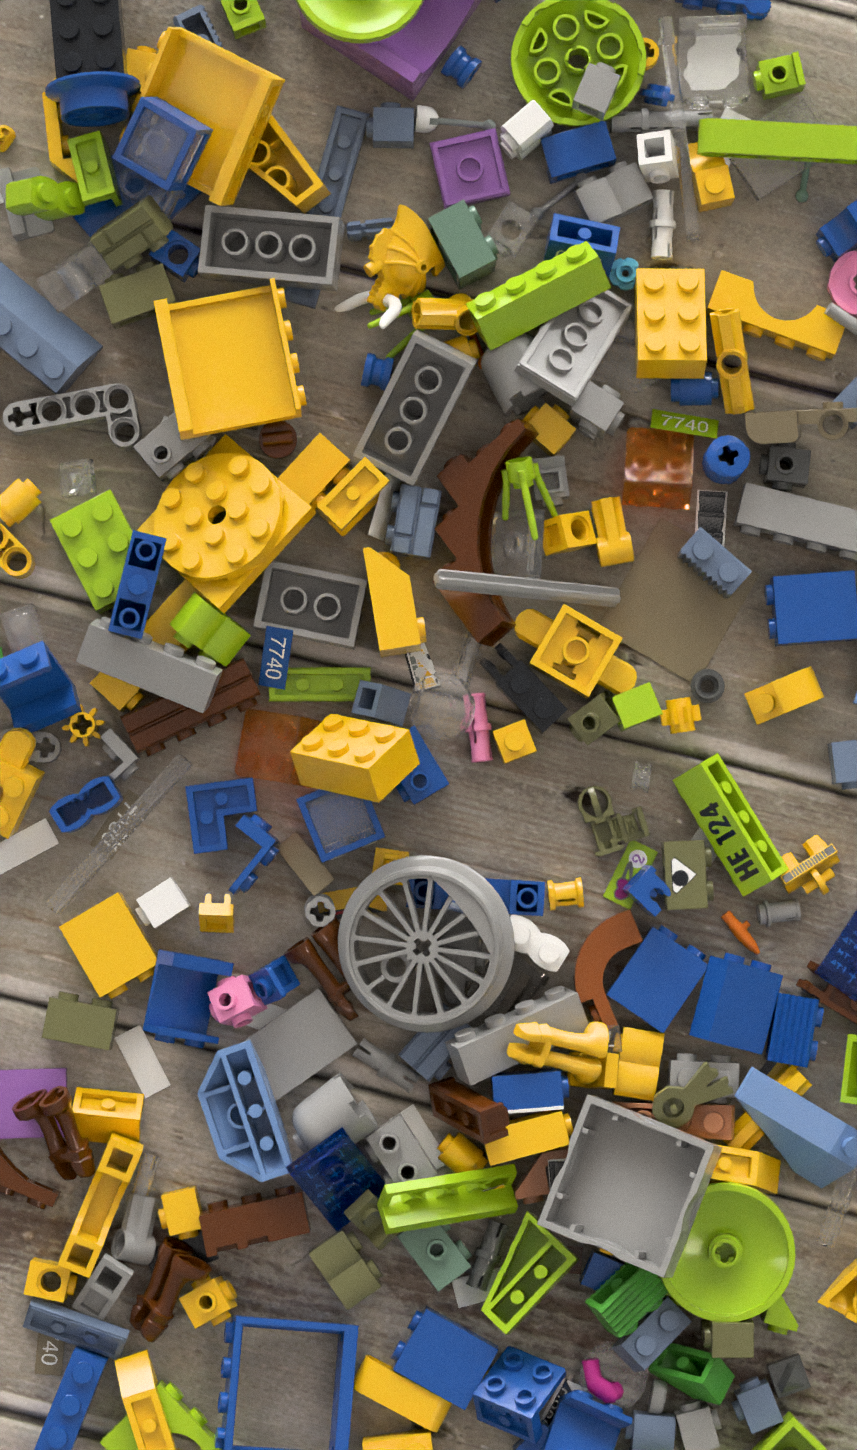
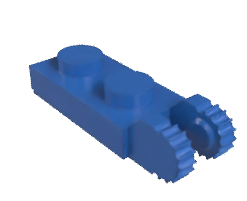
(753, 8)

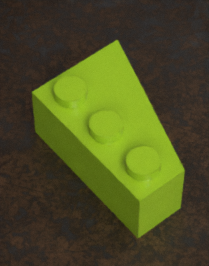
(528, 1274)

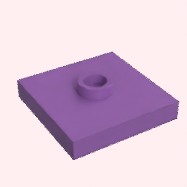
(470, 168)
(18, 1084)

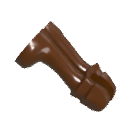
(307, 955)
(69, 1156)
(170, 1274)

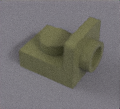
(366, 1217)

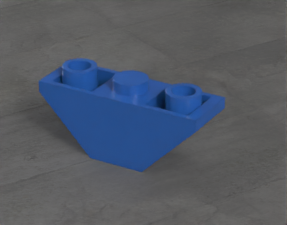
(137, 584)

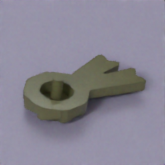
(676, 1104)

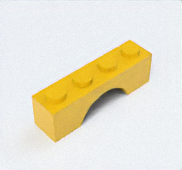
(813, 332)
(100, 1204)

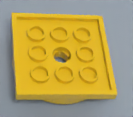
(257, 526)

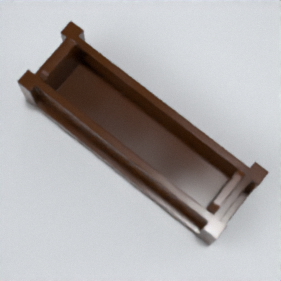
(468, 1110)

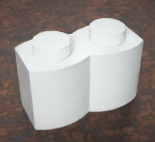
(525, 130)
(541, 948)

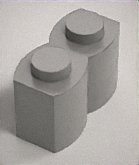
(613, 195)

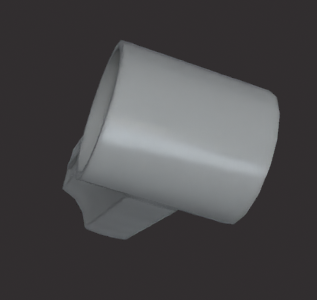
(135, 1240)

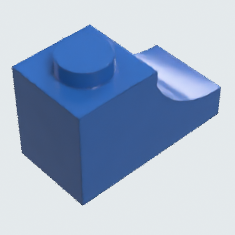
(839, 234)

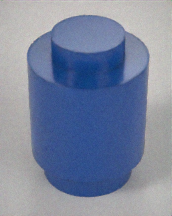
(695, 391)

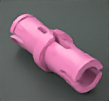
(479, 731)

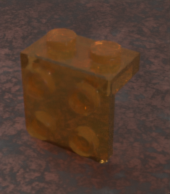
(658, 468)
(267, 745)

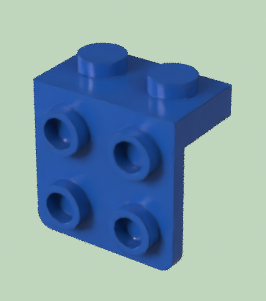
(257, 830)

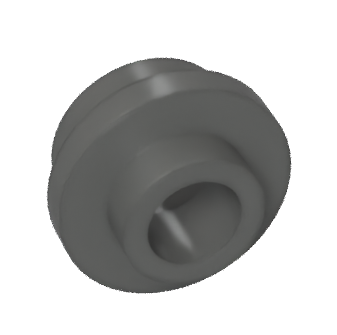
(718, 686)

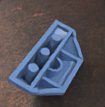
(244, 1114)

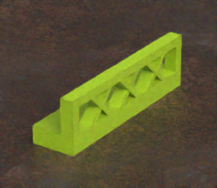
(447, 1199)

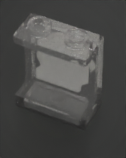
(713, 60)

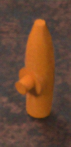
(740, 931)

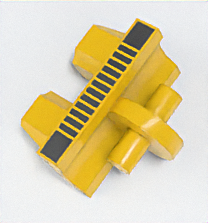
(813, 871)

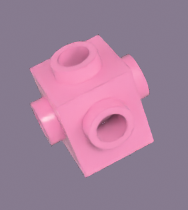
(235, 1001)

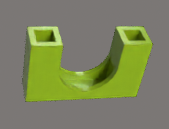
(179, 1417)

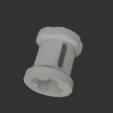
(312, 902)

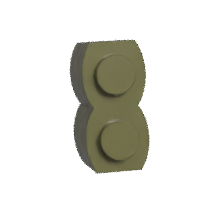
(346, 1268)

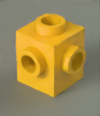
(198, 1303)

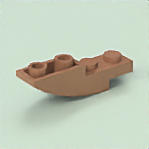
(708, 1120)

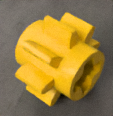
(680, 715)
(91, 731)

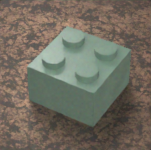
(462, 244)

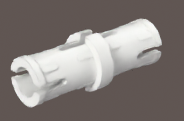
(662, 224)

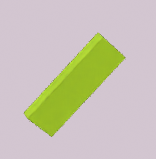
(320, 684)

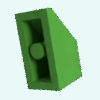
(693, 1372)

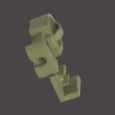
(611, 830)

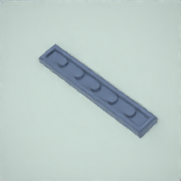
(336, 174)

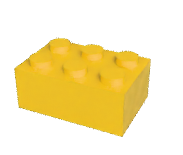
(670, 323)
(355, 757)

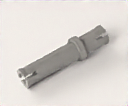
(653, 121)

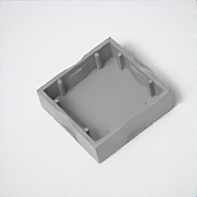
(630, 1186)

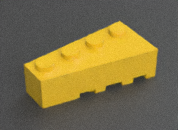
(286, 169)

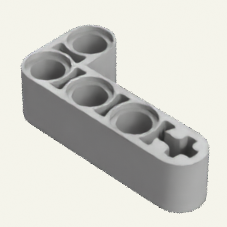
(71, 418)

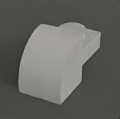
(103, 1288)

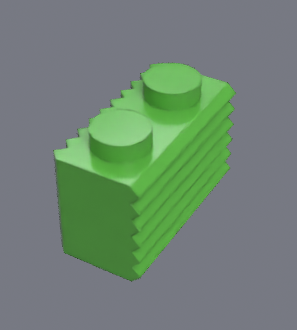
(626, 1299)

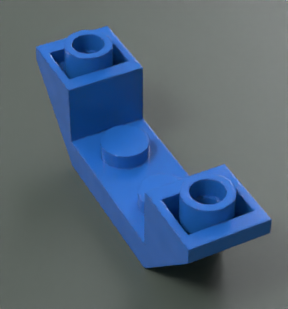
(518, 895)

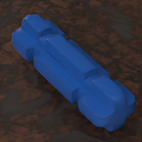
(657, 95)

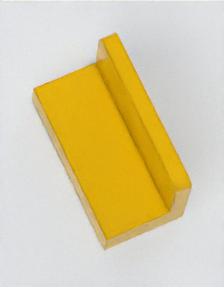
(107, 1111)

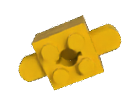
(575, 651)
(17, 779)

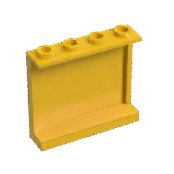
(222, 94)
(230, 361)

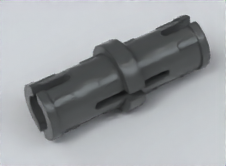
(487, 1255)

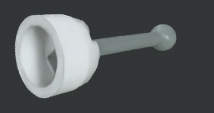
(427, 120)

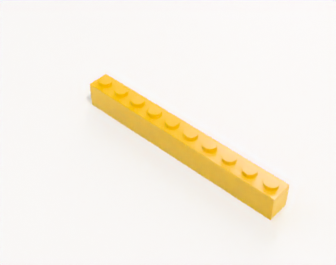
(309, 478)

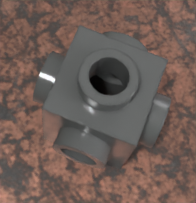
(798, 466)

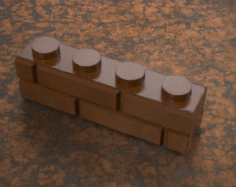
(165, 719)

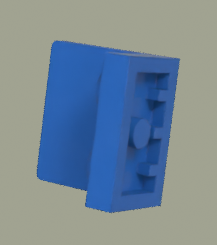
(516, 1393)

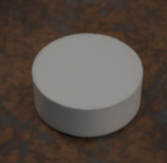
(657, 1397)

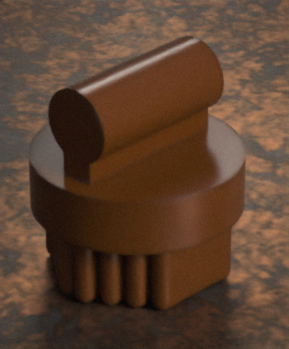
(278, 439)

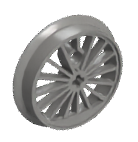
(476, 900)

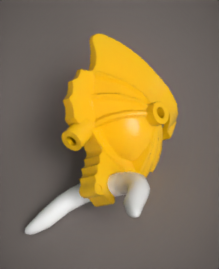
(401, 261)

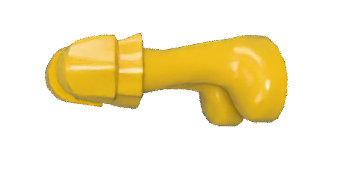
(584, 1066)

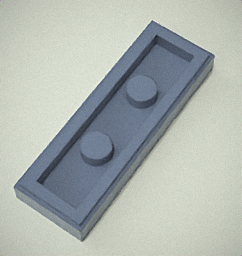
(76, 1328)

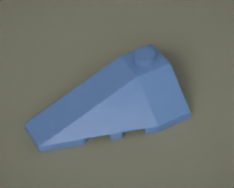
(804, 1134)

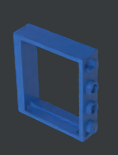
(342, 1385)

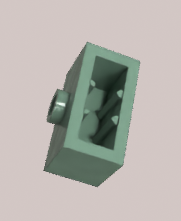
(437, 1253)

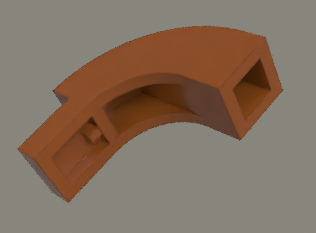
(594, 954)

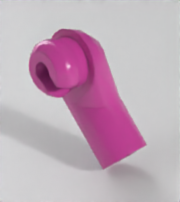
(599, 1386)

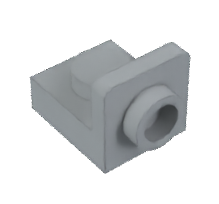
(118, 748)

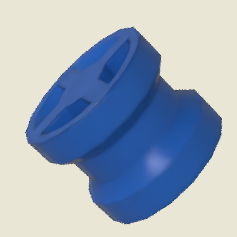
(461, 67)
(377, 371)

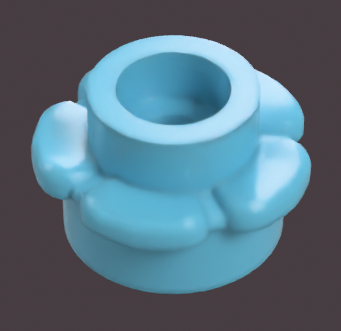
(616, 277)

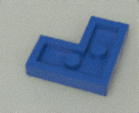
(209, 805)

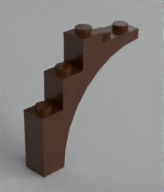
(468, 528)

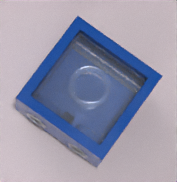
(162, 143)
(339, 823)

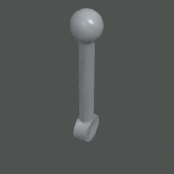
(538, 212)

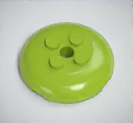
(568, 28)

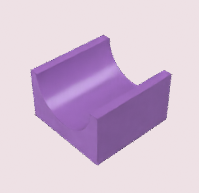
(414, 52)

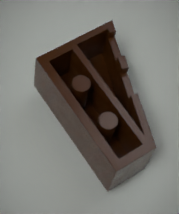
(254, 1220)

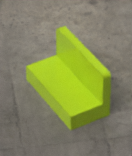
(94, 169)

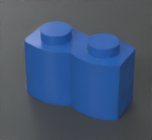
(78, 810)

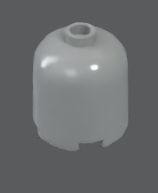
(510, 388)
(328, 1111)

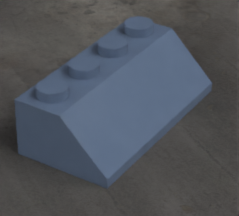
(40, 337)

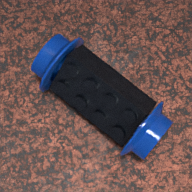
(90, 63)

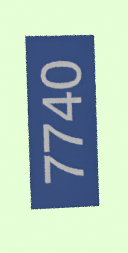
(275, 657)

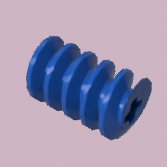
(731, 448)

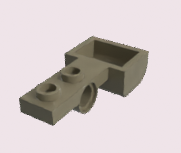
(785, 425)

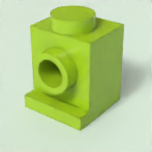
(243, 21)
(770, 86)

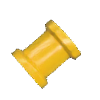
(565, 893)

